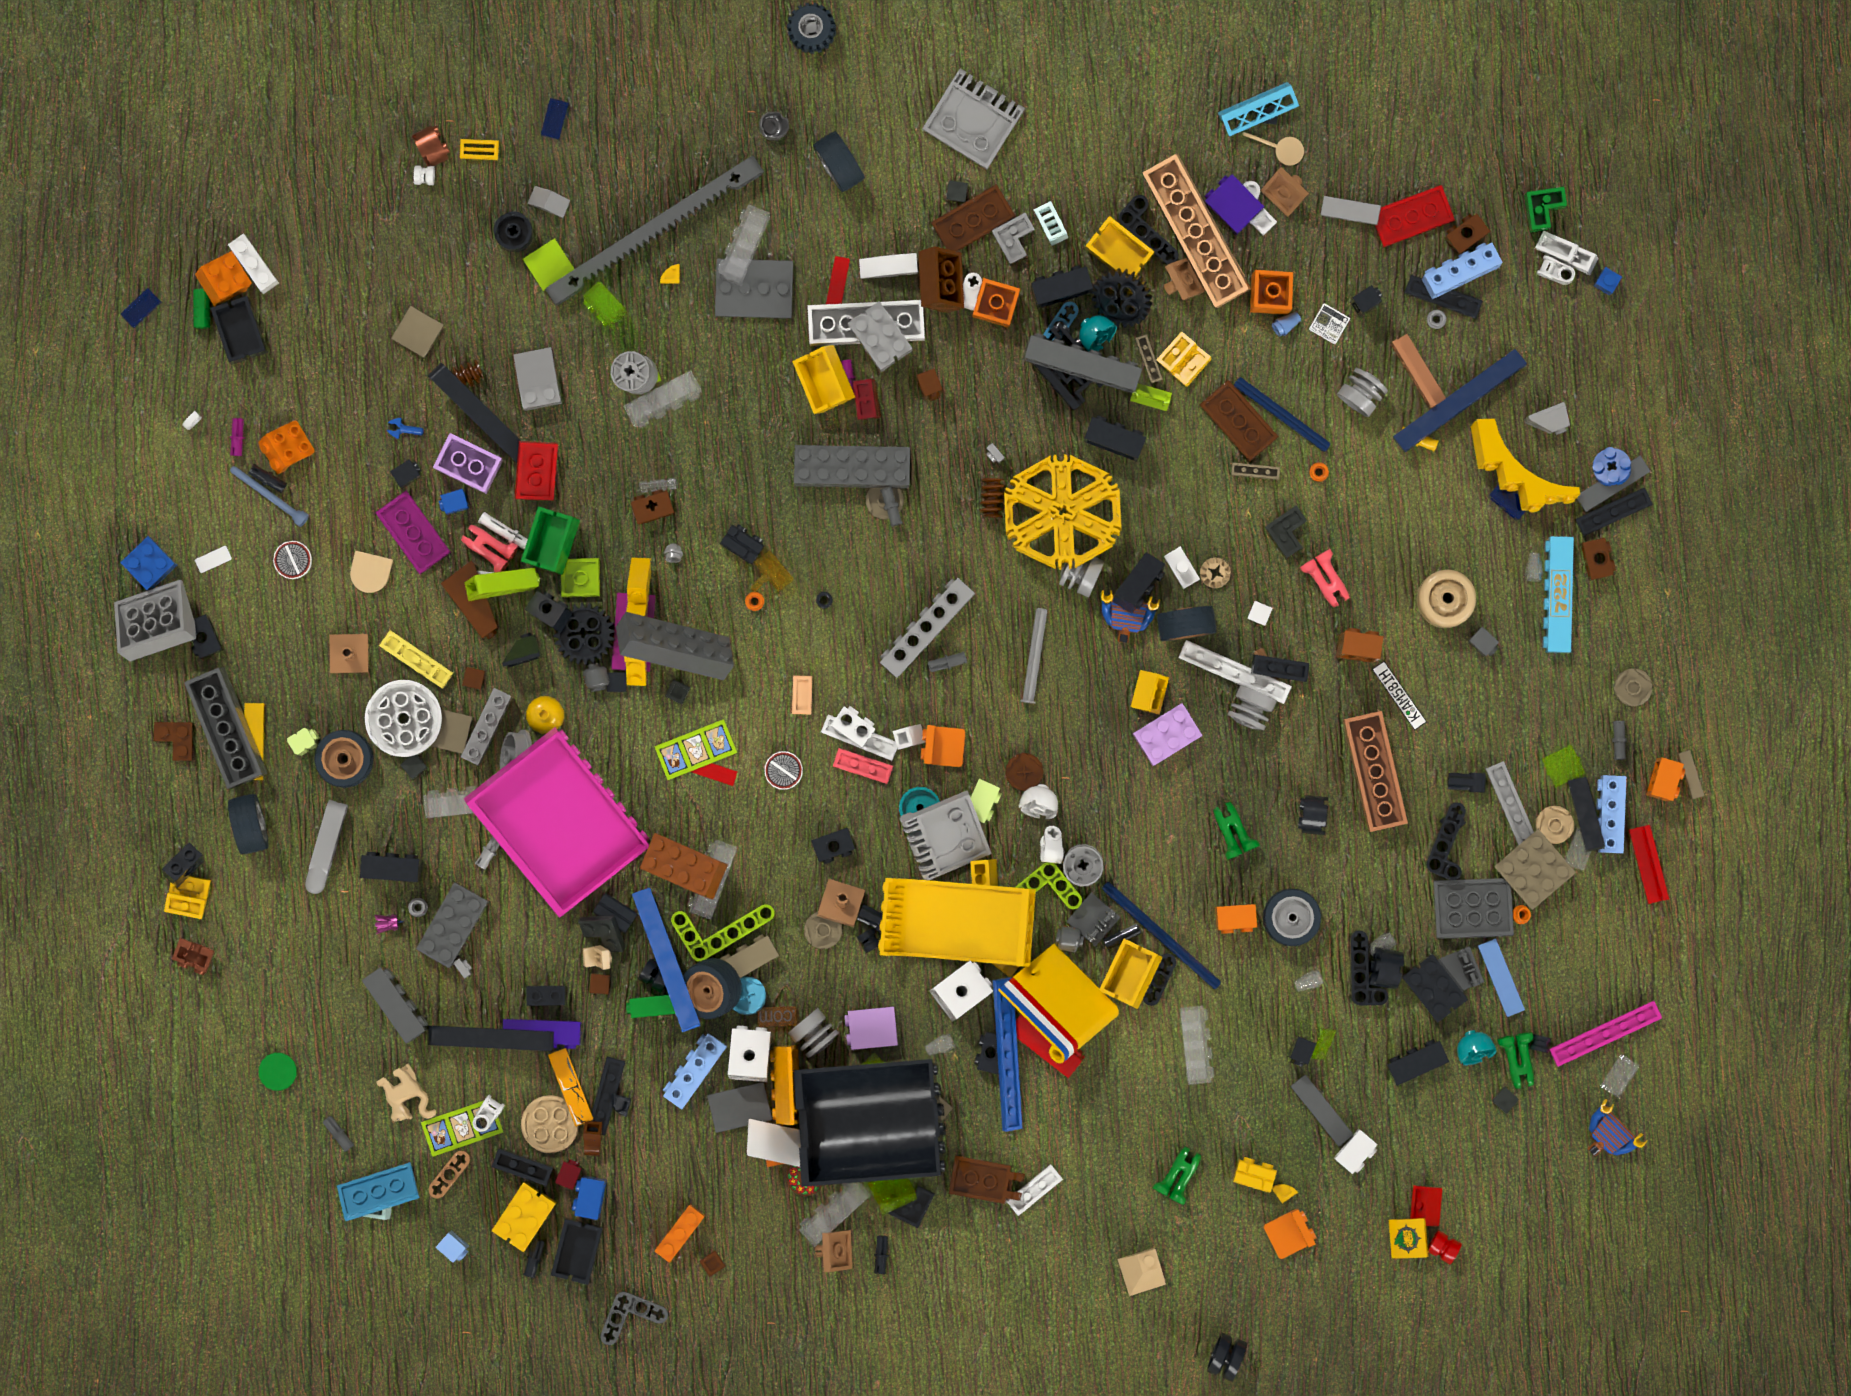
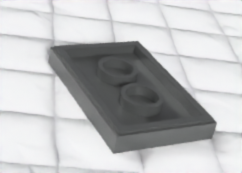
(736, 1106)

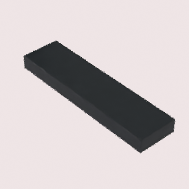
(1451, 300)
(1613, 511)
(1586, 814)
(608, 1085)

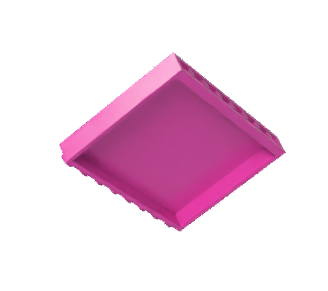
(557, 821)

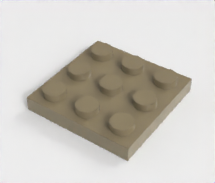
(1535, 869)

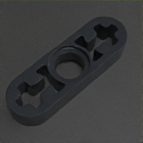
(1169, 968)

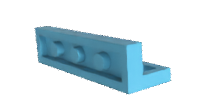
(1255, 102)

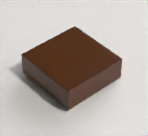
(473, 678)
(599, 984)
(712, 1263)

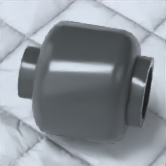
(596, 677)
(1069, 938)

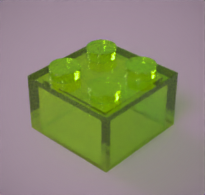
(604, 304)
(891, 1193)

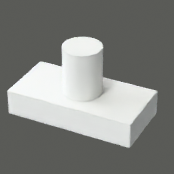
(1181, 567)

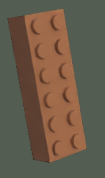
(1375, 771)

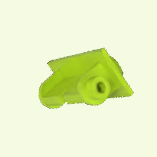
(1151, 397)

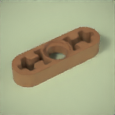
(454, 1159)

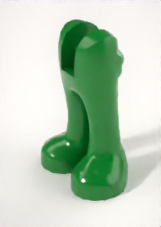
(1234, 820)
(1526, 1068)
(1179, 1165)

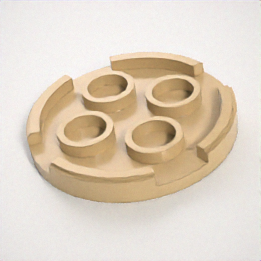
(548, 1124)

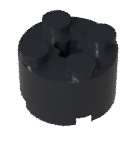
(508, 222)
(1314, 814)
(1386, 968)

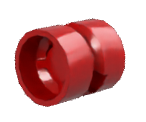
(1444, 1247)

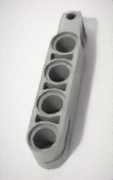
(325, 846)

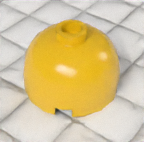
(544, 714)

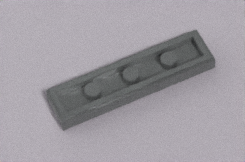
(1598, 492)
(1321, 1110)

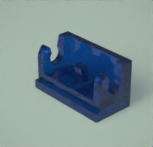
(1507, 501)

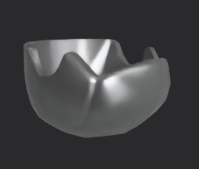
(773, 125)

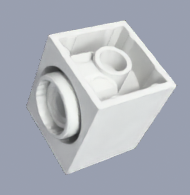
(970, 982)
(749, 1042)

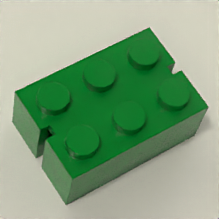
(550, 540)

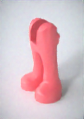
(483, 538)
(1324, 560)

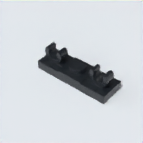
(1280, 668)

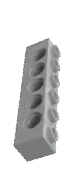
(955, 587)

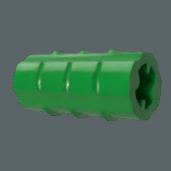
(201, 309)

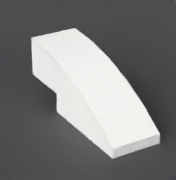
(1567, 252)
(888, 266)

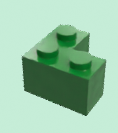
(1539, 204)

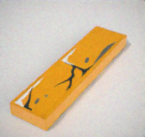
(570, 1087)

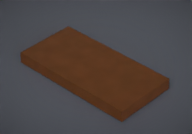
(973, 219)
(1238, 420)

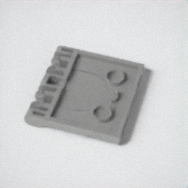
(971, 121)
(947, 835)

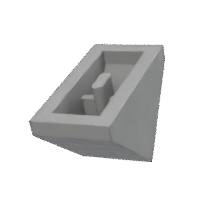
(549, 201)

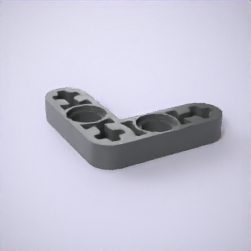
(630, 1307)

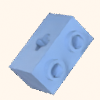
(453, 1247)

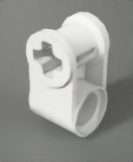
(1555, 270)
(971, 293)
(1051, 846)
(488, 1113)

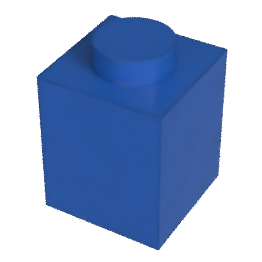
(1607, 281)
(453, 502)

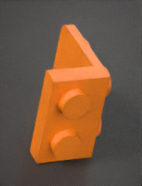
(285, 446)
(943, 746)
(1289, 1233)

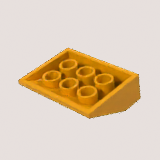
(785, 1061)

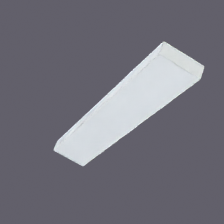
(1234, 671)

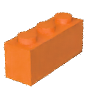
(679, 1233)

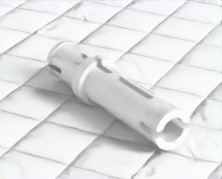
(503, 530)

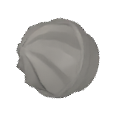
(673, 553)

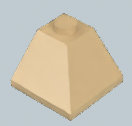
(1141, 1271)

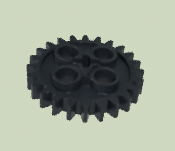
(1122, 297)
(585, 651)

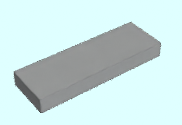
(1350, 210)

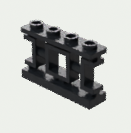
(1054, 376)

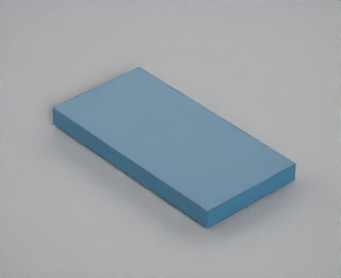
(378, 1191)

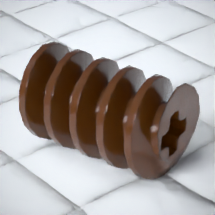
(469, 374)
(991, 497)

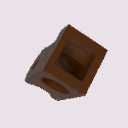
(592, 1140)

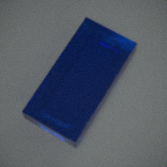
(554, 119)
(140, 308)

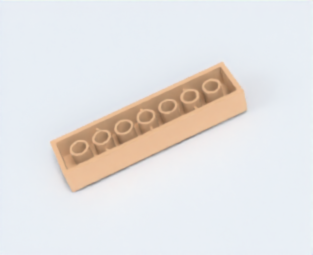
(1196, 231)

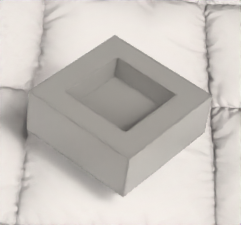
(994, 454)
(463, 967)

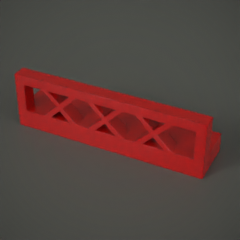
(1648, 864)

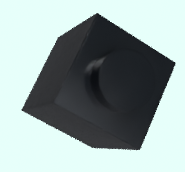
(406, 473)

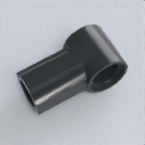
(1472, 782)
(870, 916)

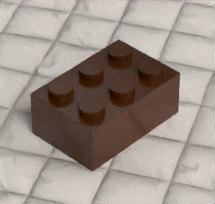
(941, 279)

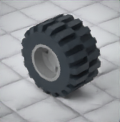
(811, 28)

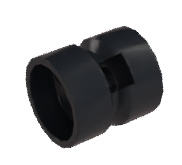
(645, 976)

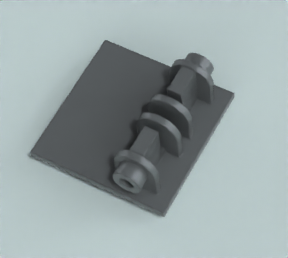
(1093, 919)
(1463, 968)

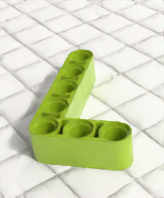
(1051, 880)
(722, 934)

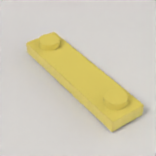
(416, 659)

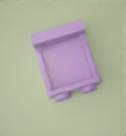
(871, 1028)

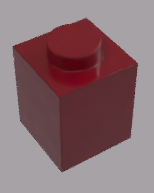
(569, 1174)

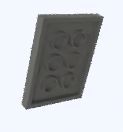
(763, 293)
(1473, 908)

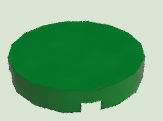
(277, 1071)

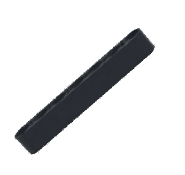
(475, 410)
(491, 1038)

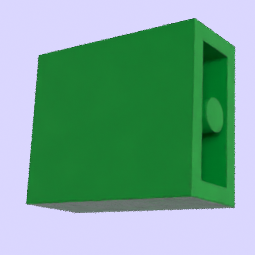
(650, 1006)

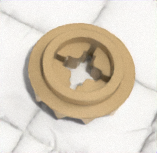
(1206, 575)

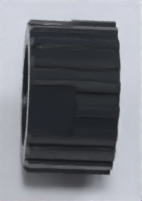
(824, 594)

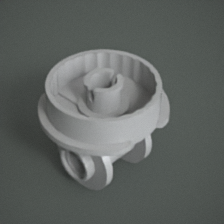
(514, 745)

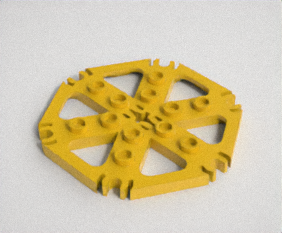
(1075, 506)

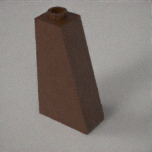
(476, 611)

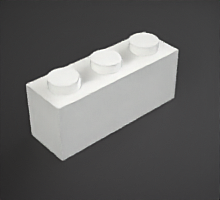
(253, 263)

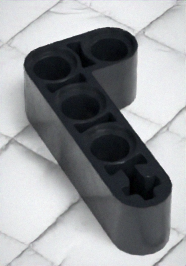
(1150, 234)
(1449, 840)
(1364, 968)

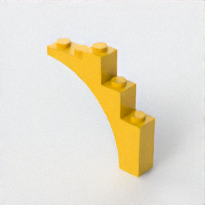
(1511, 475)
(637, 598)

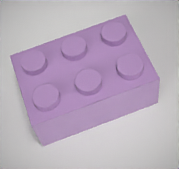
(468, 463)
(1167, 734)

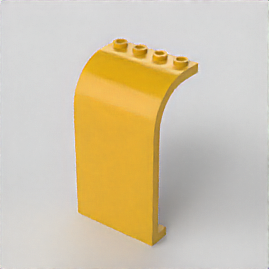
(957, 921)

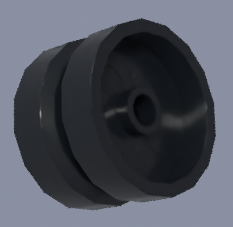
(1228, 1357)

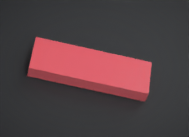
(862, 766)

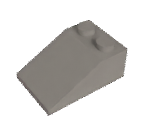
(537, 379)

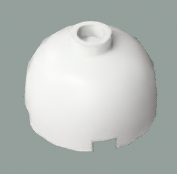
(1039, 801)

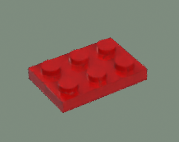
(536, 470)

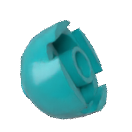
(1095, 332)
(1474, 1047)

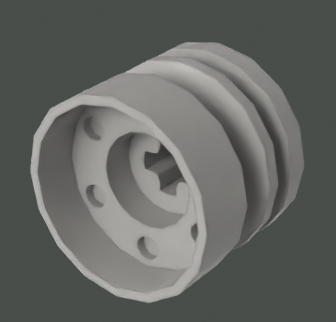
(643, 378)
(1363, 390)
(1084, 575)
(1251, 708)
(1081, 876)
(813, 1033)

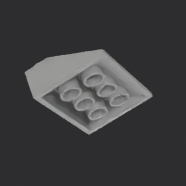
(153, 621)

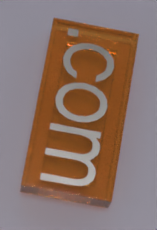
(777, 1016)

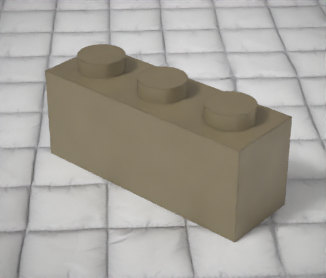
(752, 956)

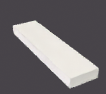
(876, 743)

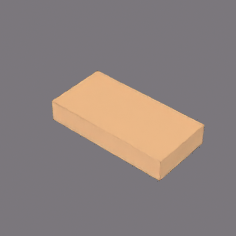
(802, 695)

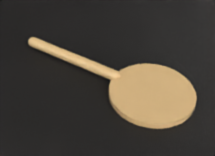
(1288, 150)

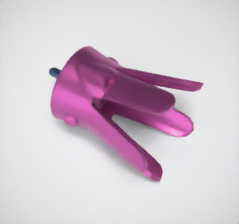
(387, 923)

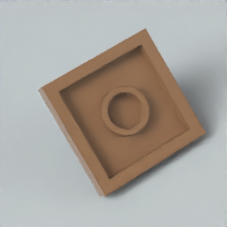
(1285, 191)
(1183, 279)
(349, 653)
(841, 903)
(836, 1250)

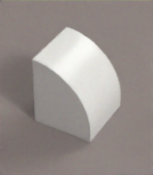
(908, 736)

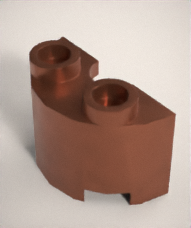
(430, 146)
(193, 955)

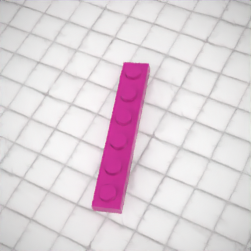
(1605, 1033)

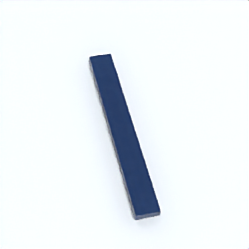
(1459, 400)

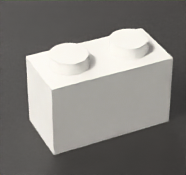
(1356, 1151)

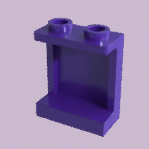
(1233, 203)

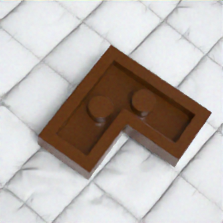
(180, 734)

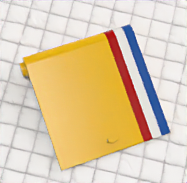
(1059, 1002)

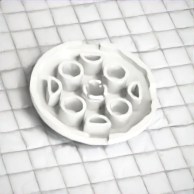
(384, 712)

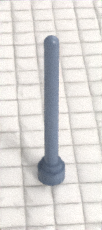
(299, 517)

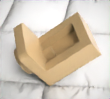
(597, 956)

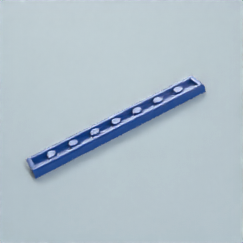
(666, 959)
(1007, 1059)

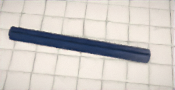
(1282, 414)

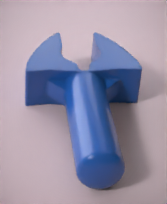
(404, 429)

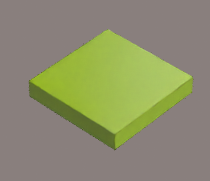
(548, 264)
(581, 578)

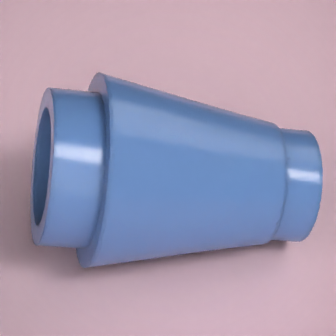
(1285, 324)

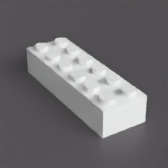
(830, 322)

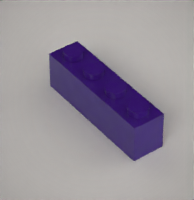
(565, 1032)

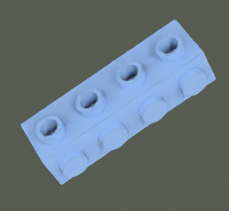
(1462, 270)
(1612, 812)
(693, 1073)

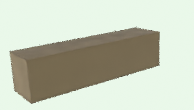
(1148, 359)
(1255, 471)
(1691, 776)

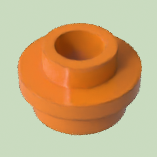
(1323, 467)
(750, 596)
(1526, 914)

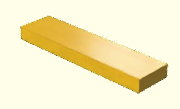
(254, 716)

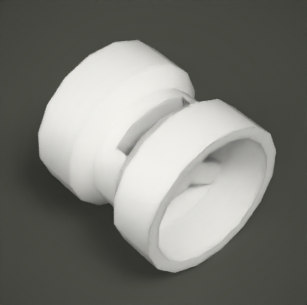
(424, 175)

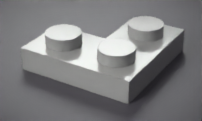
(1009, 234)

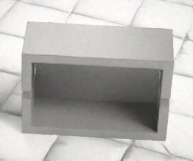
(880, 336)

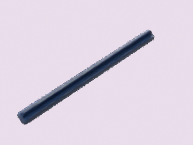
(1161, 935)

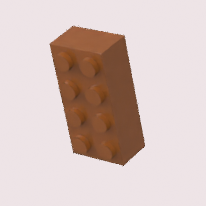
(1359, 646)
(683, 866)

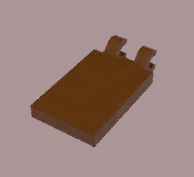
(984, 1180)

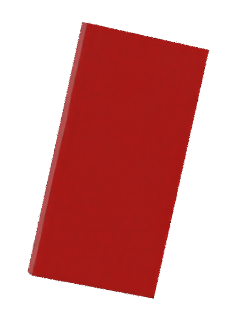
(1413, 216)

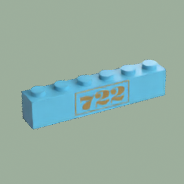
(1559, 594)

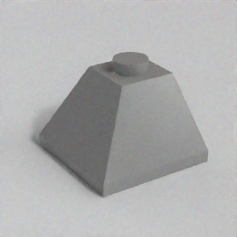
(1550, 420)

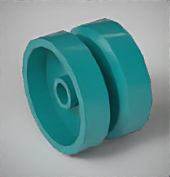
(917, 796)

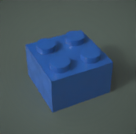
(148, 563)
(590, 1197)

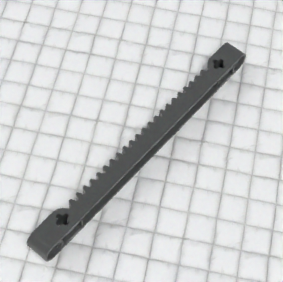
(747, 172)

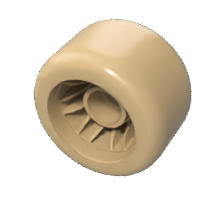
(1433, 607)

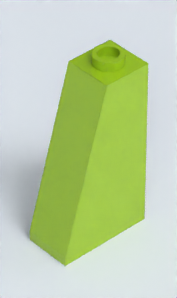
(501, 583)

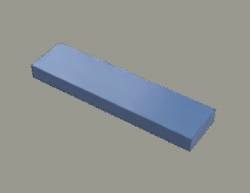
(1501, 977)

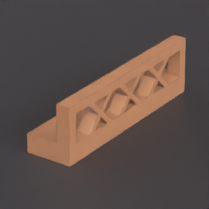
(1418, 371)

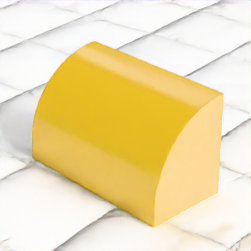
(1149, 692)
(984, 872)

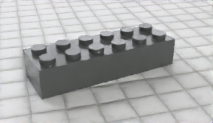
(1081, 363)
(851, 466)
(674, 646)
(225, 727)

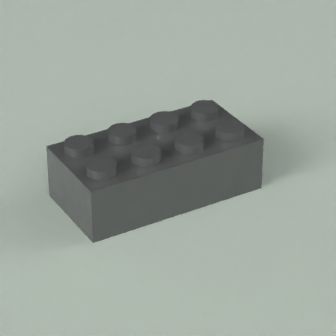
(452, 925)
(395, 1005)

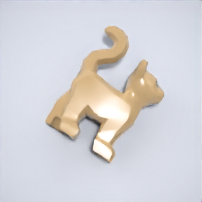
(404, 1091)

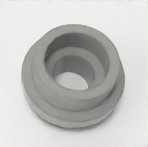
(1440, 314)
(422, 912)

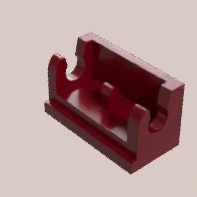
(866, 399)

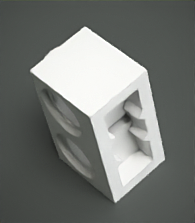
(850, 730)

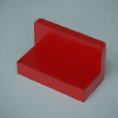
(1426, 1204)

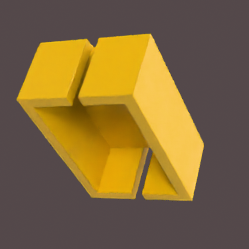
(1119, 248)
(823, 379)
(1130, 973)
(524, 1216)

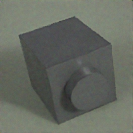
(1484, 642)

